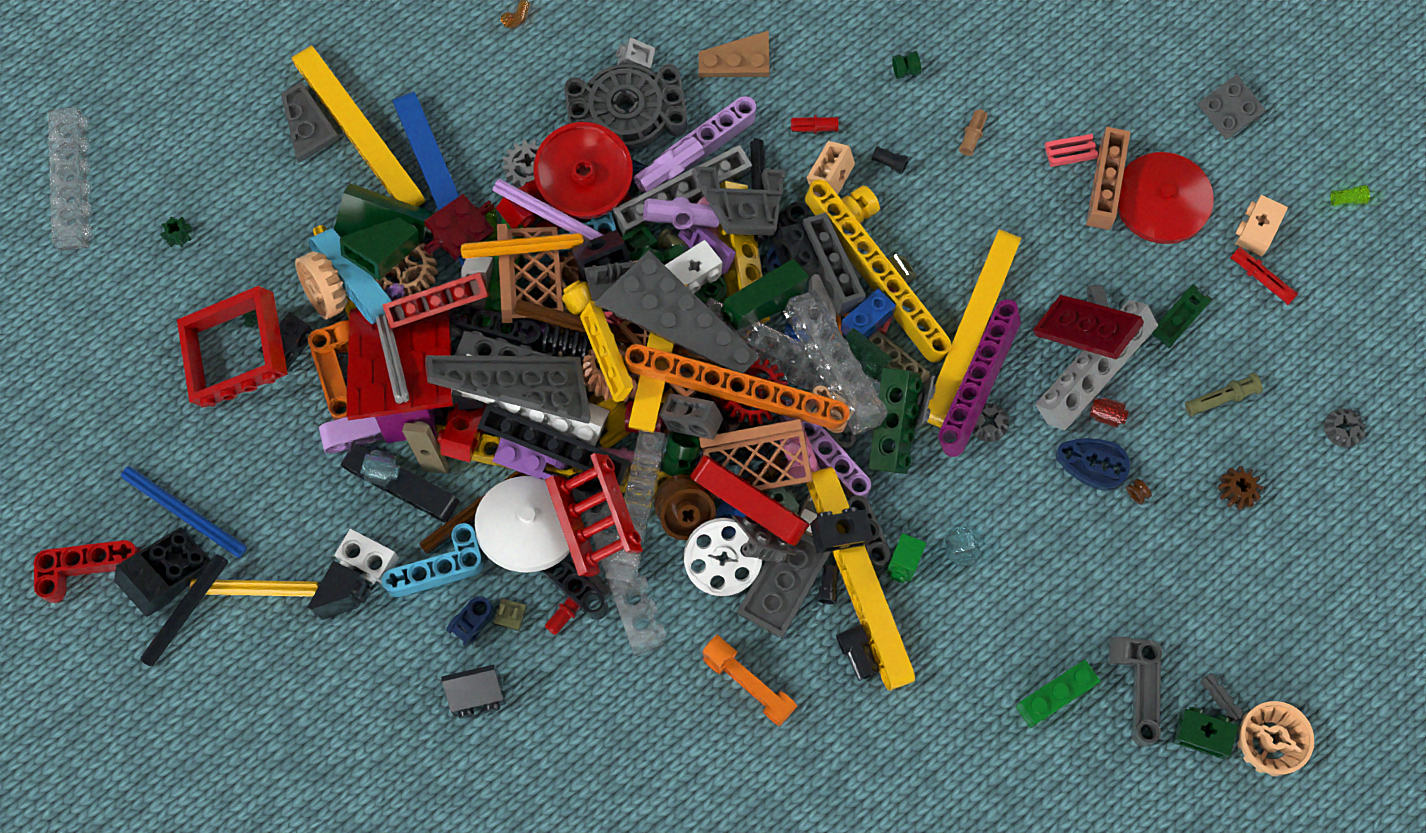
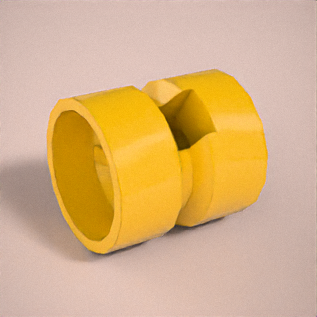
(862, 203)
(616, 415)

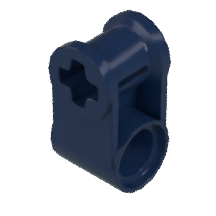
(470, 621)

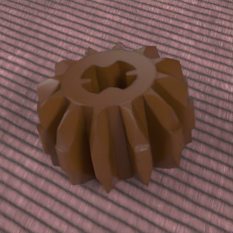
(1245, 482)

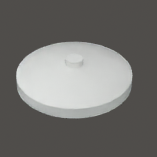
(520, 526)

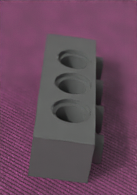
(834, 264)
(477, 342)

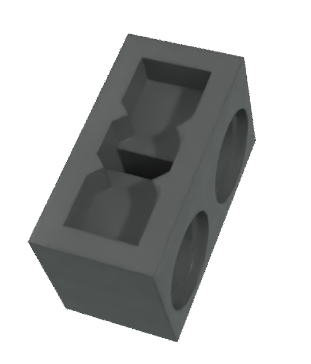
(691, 416)

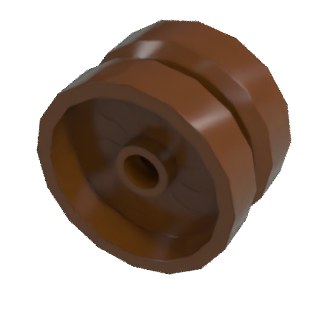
(682, 506)

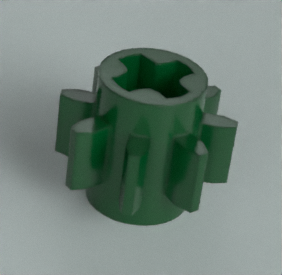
(176, 232)

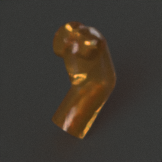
(518, 17)

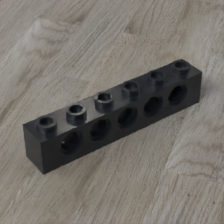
(548, 441)

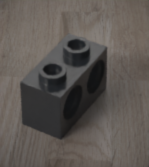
(294, 337)

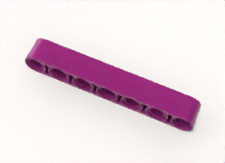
(981, 387)

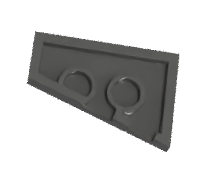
(307, 123)

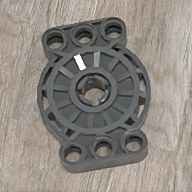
(633, 86)

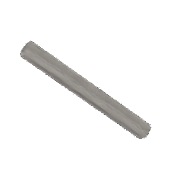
(392, 360)

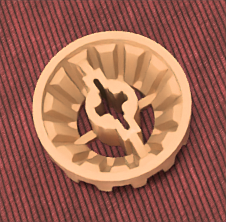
(321, 284)
(1291, 732)

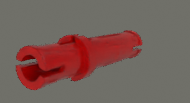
(1263, 275)

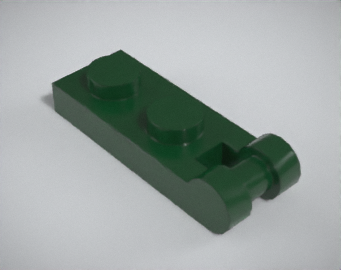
(1181, 316)

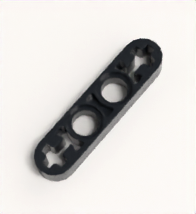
(494, 328)

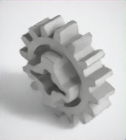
(516, 163)

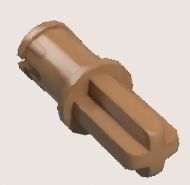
(973, 132)

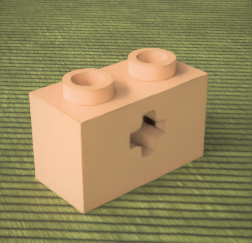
(832, 166)
(1267, 214)

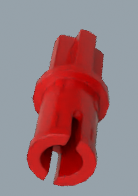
(814, 124)
(562, 615)

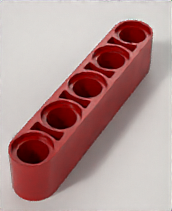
(749, 500)

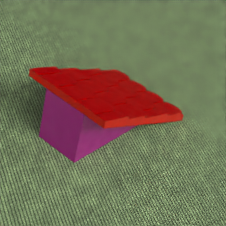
(369, 381)

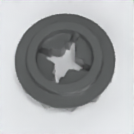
(1001, 422)
(1339, 436)

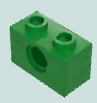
(905, 558)

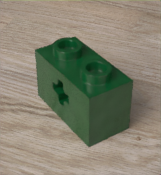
(1189, 735)

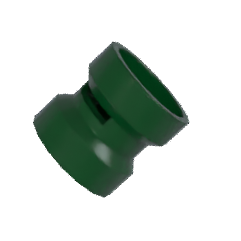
(906, 65)

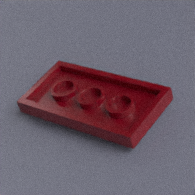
(1088, 326)

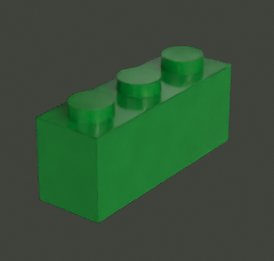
(1057, 693)

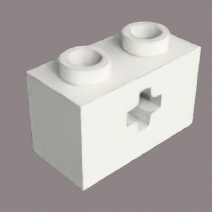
(696, 266)

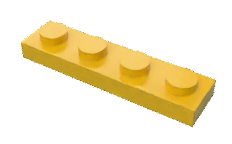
(606, 352)

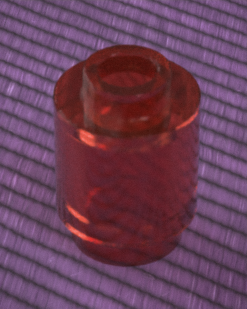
(1108, 412)

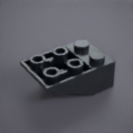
(161, 571)

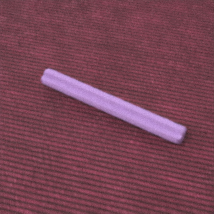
(544, 210)

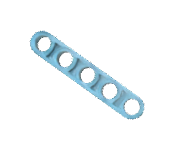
(358, 284)

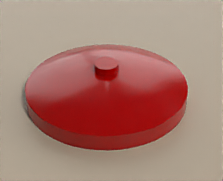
(583, 170)
(1165, 198)

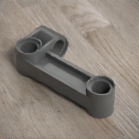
(1146, 683)

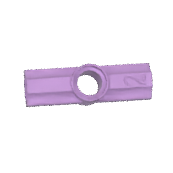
(669, 165)
(679, 213)

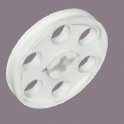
(713, 566)

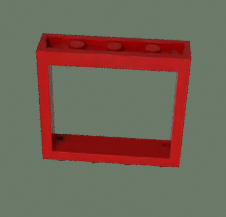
(218, 313)

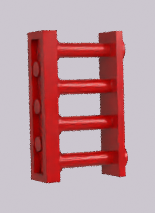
(570, 515)

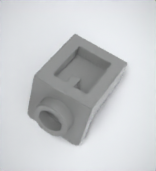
(635, 53)

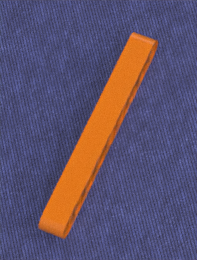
(723, 389)

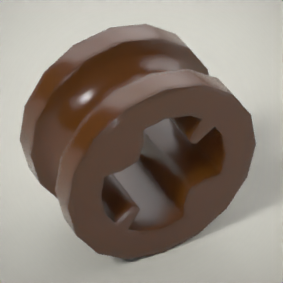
(1139, 491)

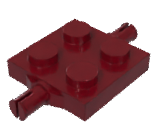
(458, 224)

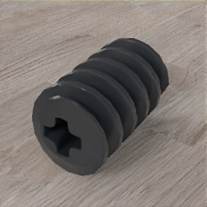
(565, 342)

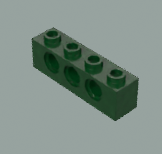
(891, 385)

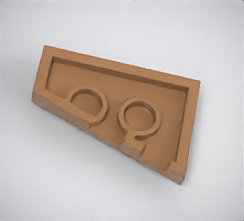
(737, 59)

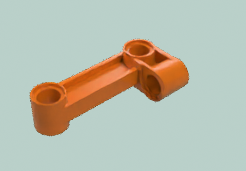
(328, 364)
(720, 658)

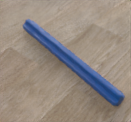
(184, 512)

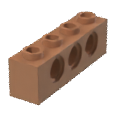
(1108, 178)

